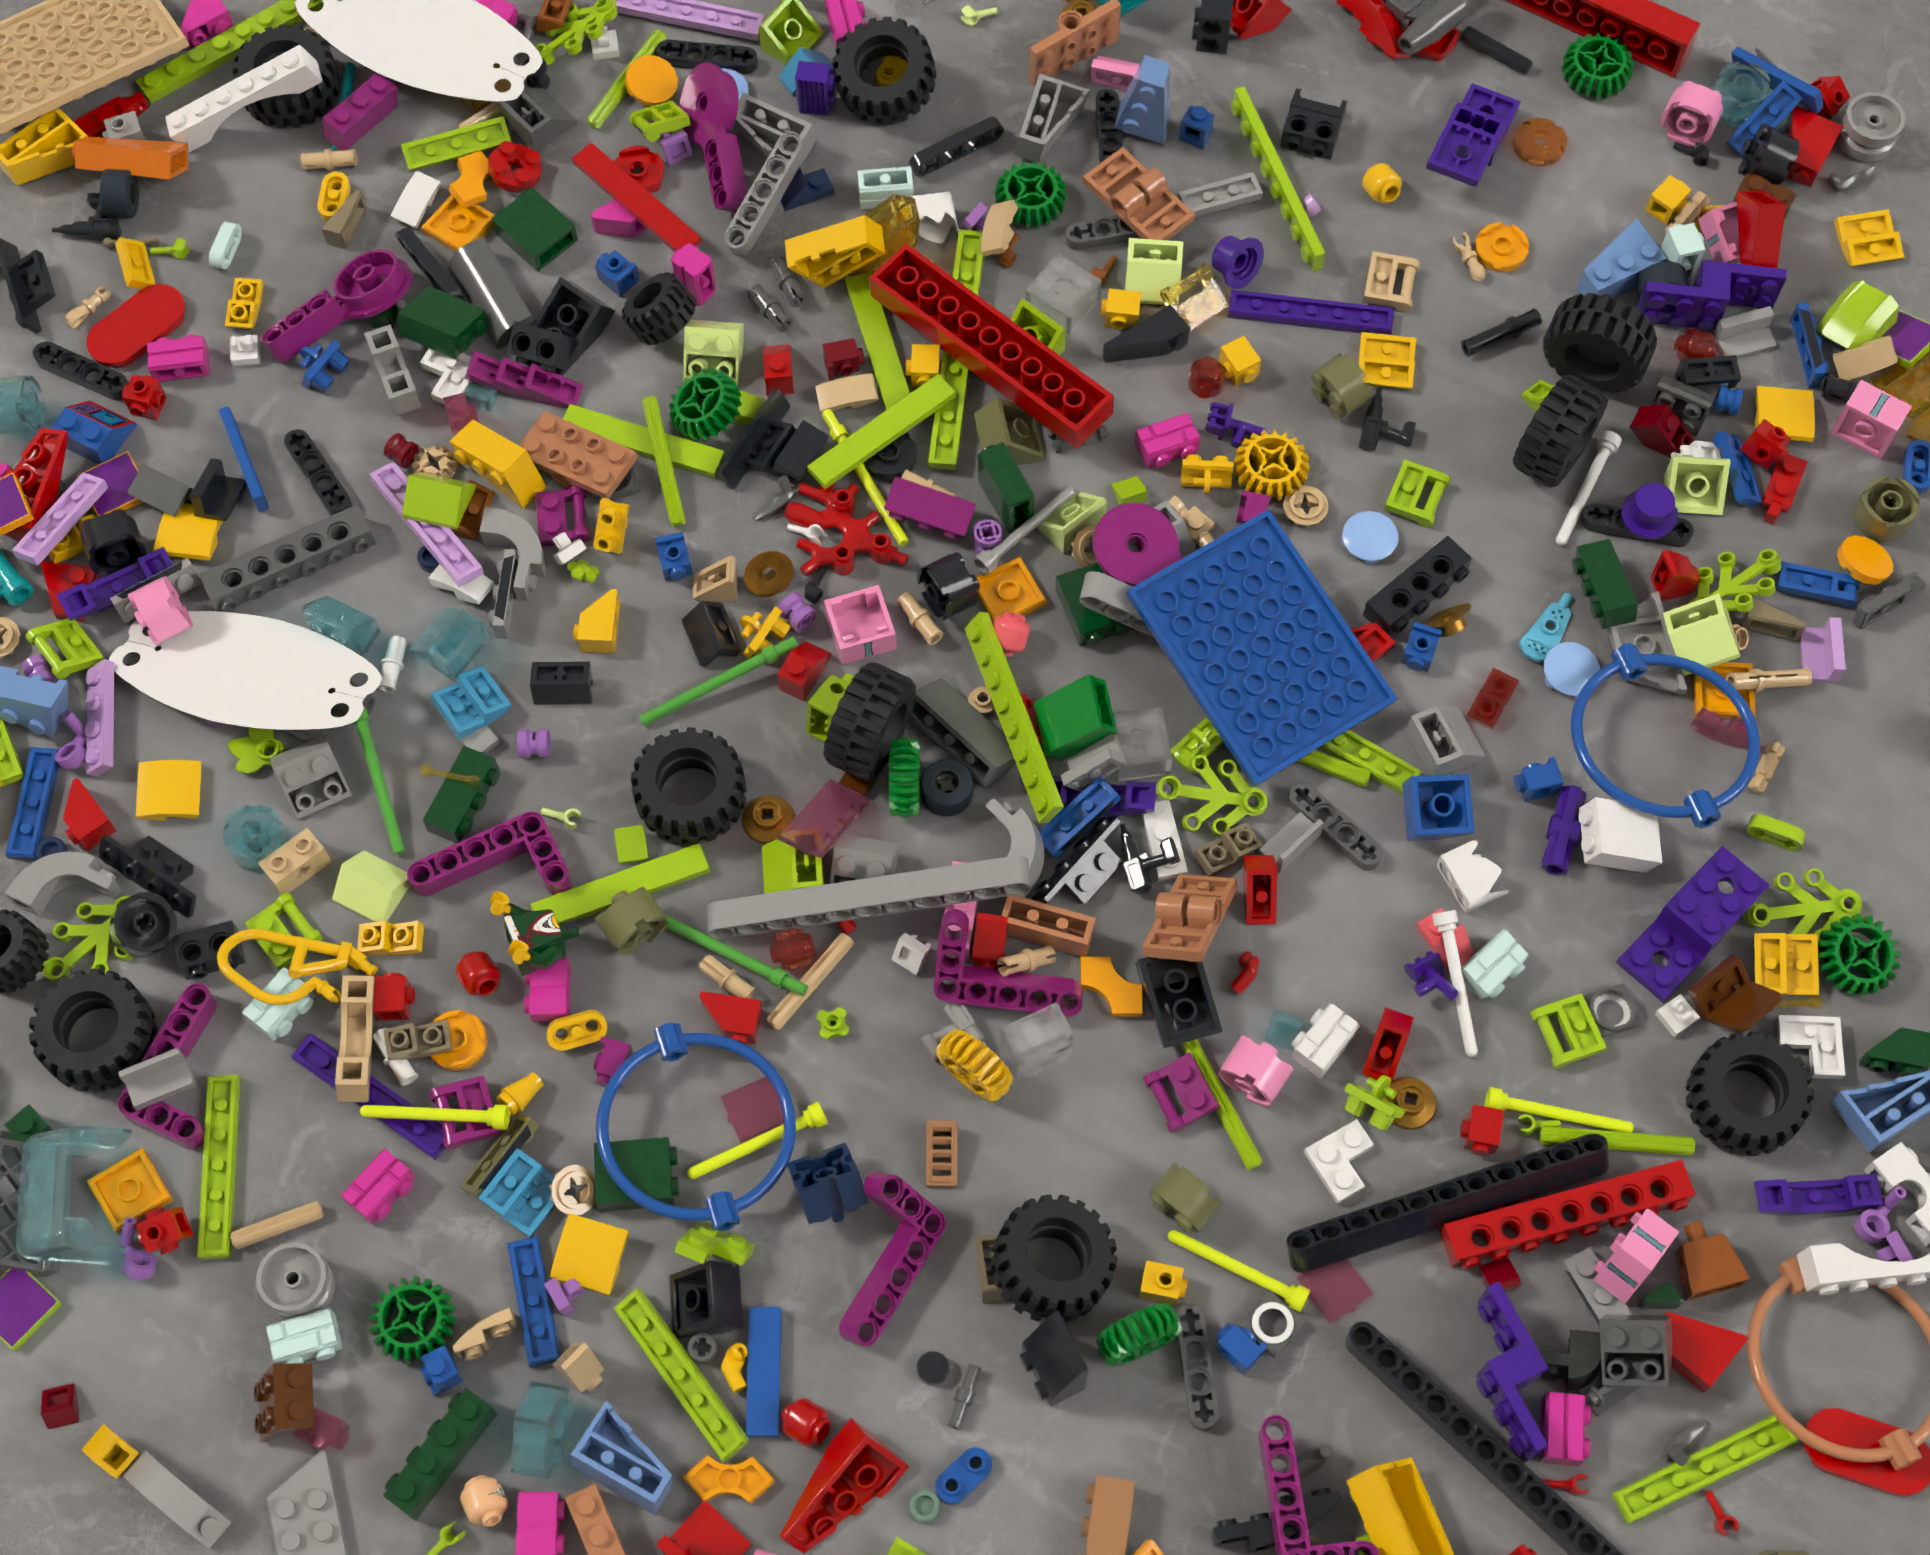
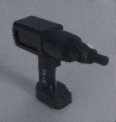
(97, 227)
(1375, 426)
(1137, 865)

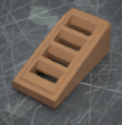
(941, 1127)

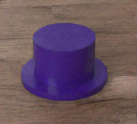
(1238, 260)
(1650, 511)

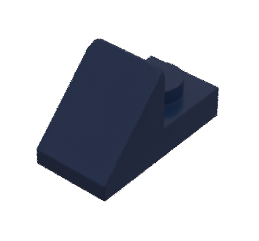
(806, 189)

